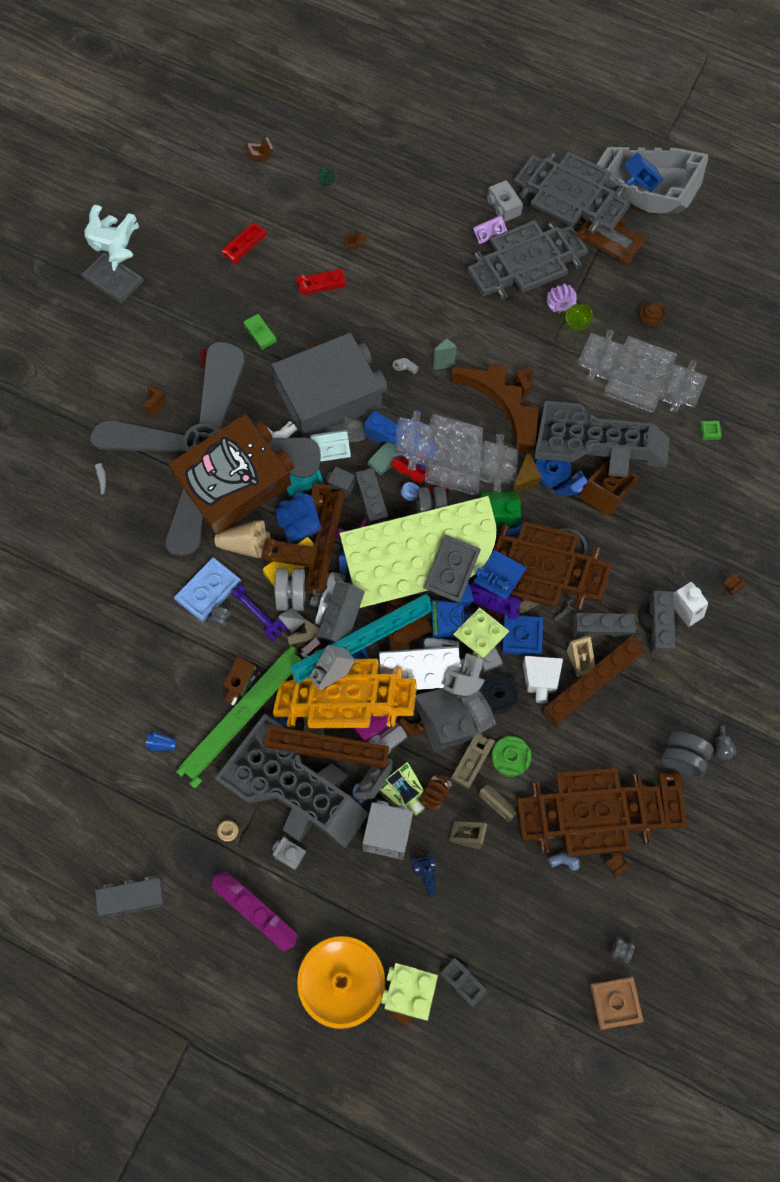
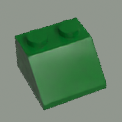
(505, 507)

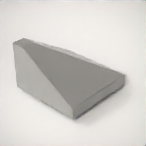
(291, 620)

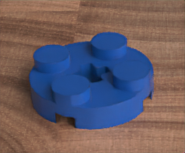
(556, 478)

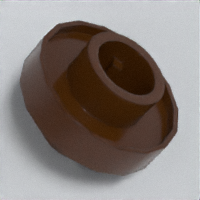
(652, 314)

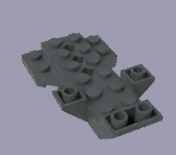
(572, 432)
(310, 797)

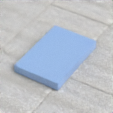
(207, 589)

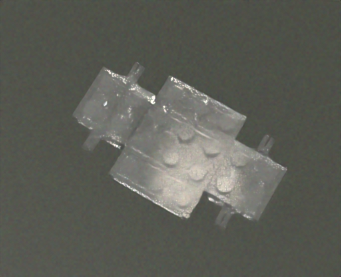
(641, 372)
(455, 453)

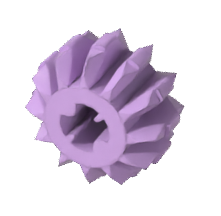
(561, 298)

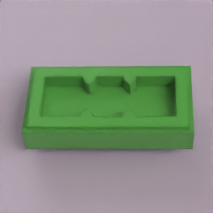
(260, 331)

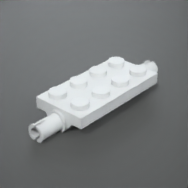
(424, 665)

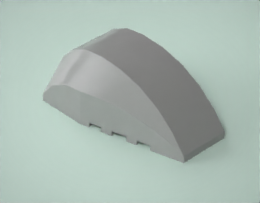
(680, 171)

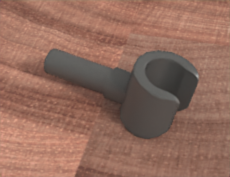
(568, 610)

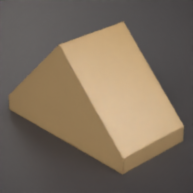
(581, 655)

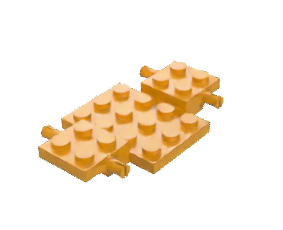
(348, 700)

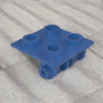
(499, 574)

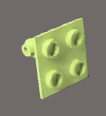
(481, 633)

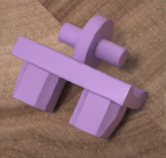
(490, 229)

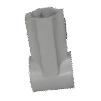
(390, 737)

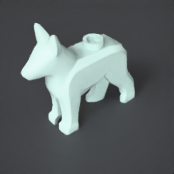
(111, 239)

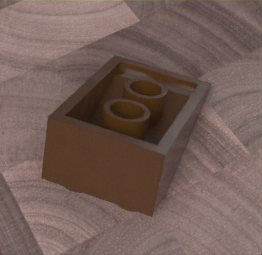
(607, 491)

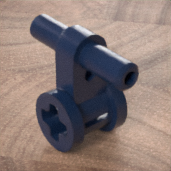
(425, 868)

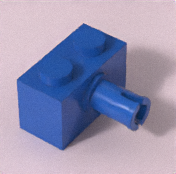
(642, 172)

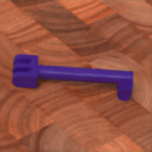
(271, 627)

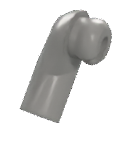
(405, 364)

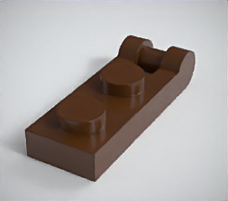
(289, 553)
(672, 800)

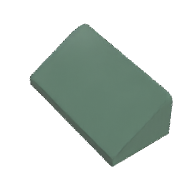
(444, 355)

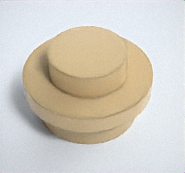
(227, 830)

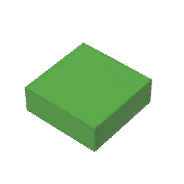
(710, 430)

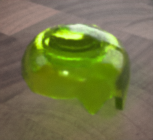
(578, 317)

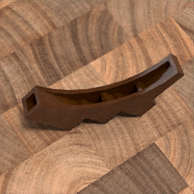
(508, 397)

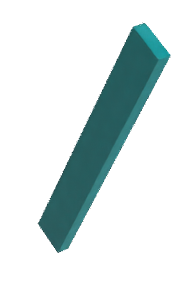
(368, 634)

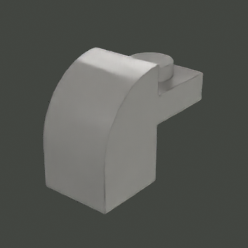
(467, 680)

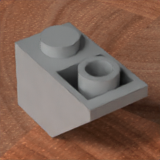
(331, 666)

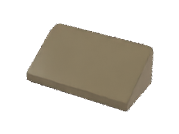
(498, 803)

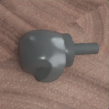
(724, 746)

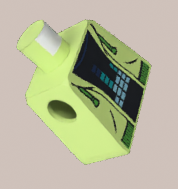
(403, 789)

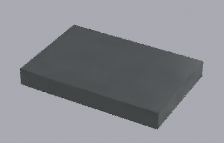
(117, 283)
(452, 568)

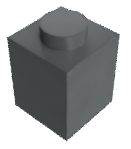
(341, 480)

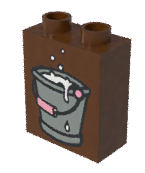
(233, 472)

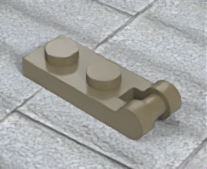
(472, 761)

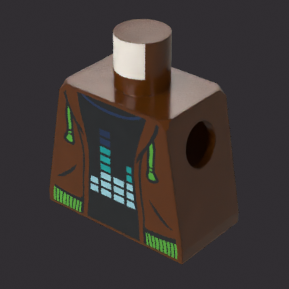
(241, 672)

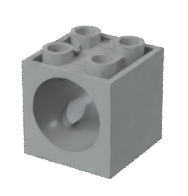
(387, 830)

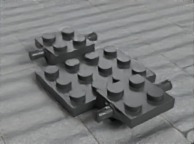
(572, 190)
(526, 258)

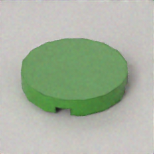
(511, 756)

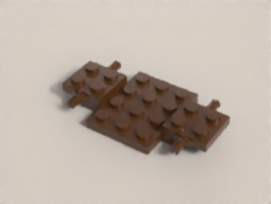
(553, 566)
(591, 813)

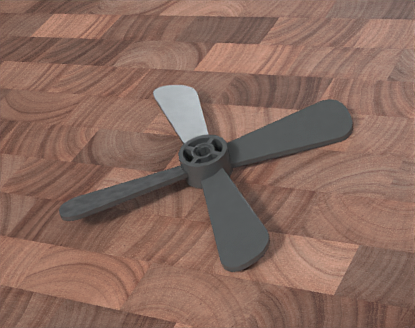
(221, 377)

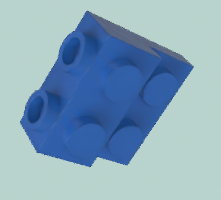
(298, 517)

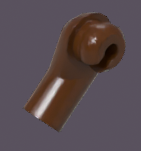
(412, 728)

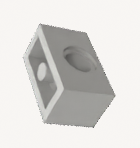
(504, 201)

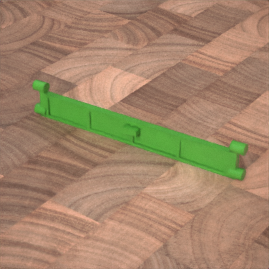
(238, 717)

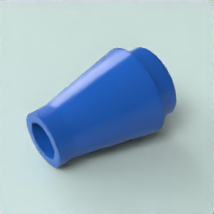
(160, 742)

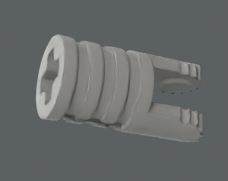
(439, 643)

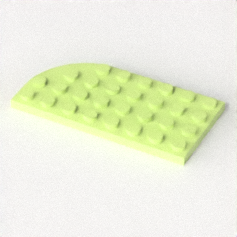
(397, 555)

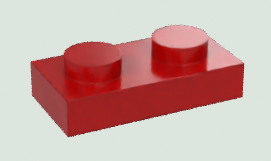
(401, 466)

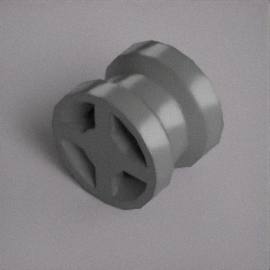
(219, 617)
(623, 950)

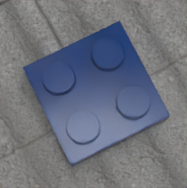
(523, 636)

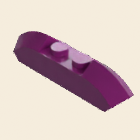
(254, 911)

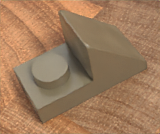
(300, 640)

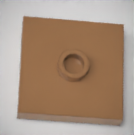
(616, 1003)

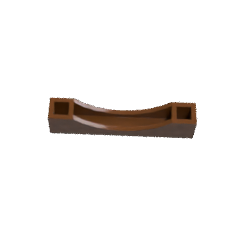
(592, 681)

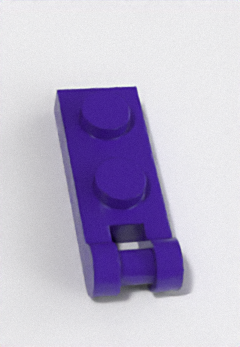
(494, 602)

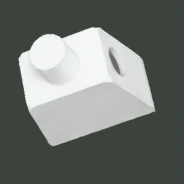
(690, 604)
(541, 676)

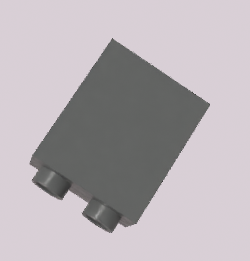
(329, 384)

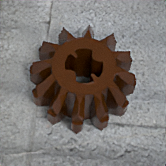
(436, 792)

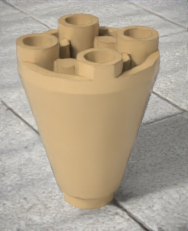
(244, 539)

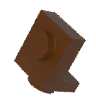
(259, 151)

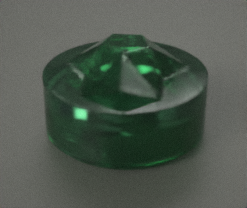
(326, 176)

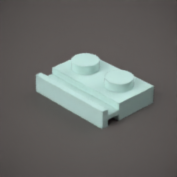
(333, 445)

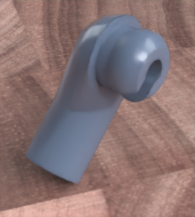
(561, 858)

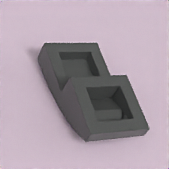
(463, 982)

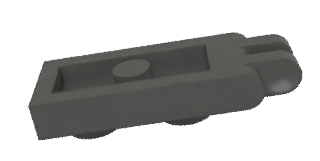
(373, 781)

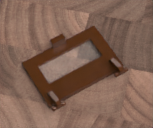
(619, 243)

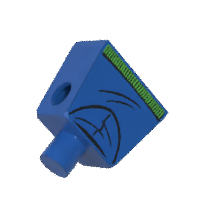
(447, 619)

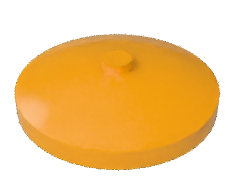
(341, 982)

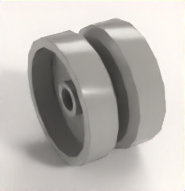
(286, 589)

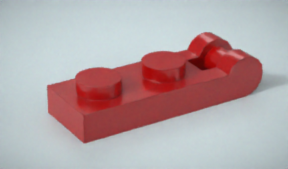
(244, 242)
(321, 282)

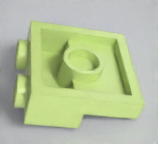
(409, 991)

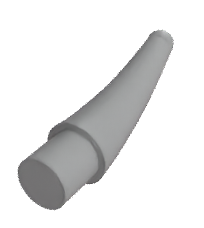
(101, 476)

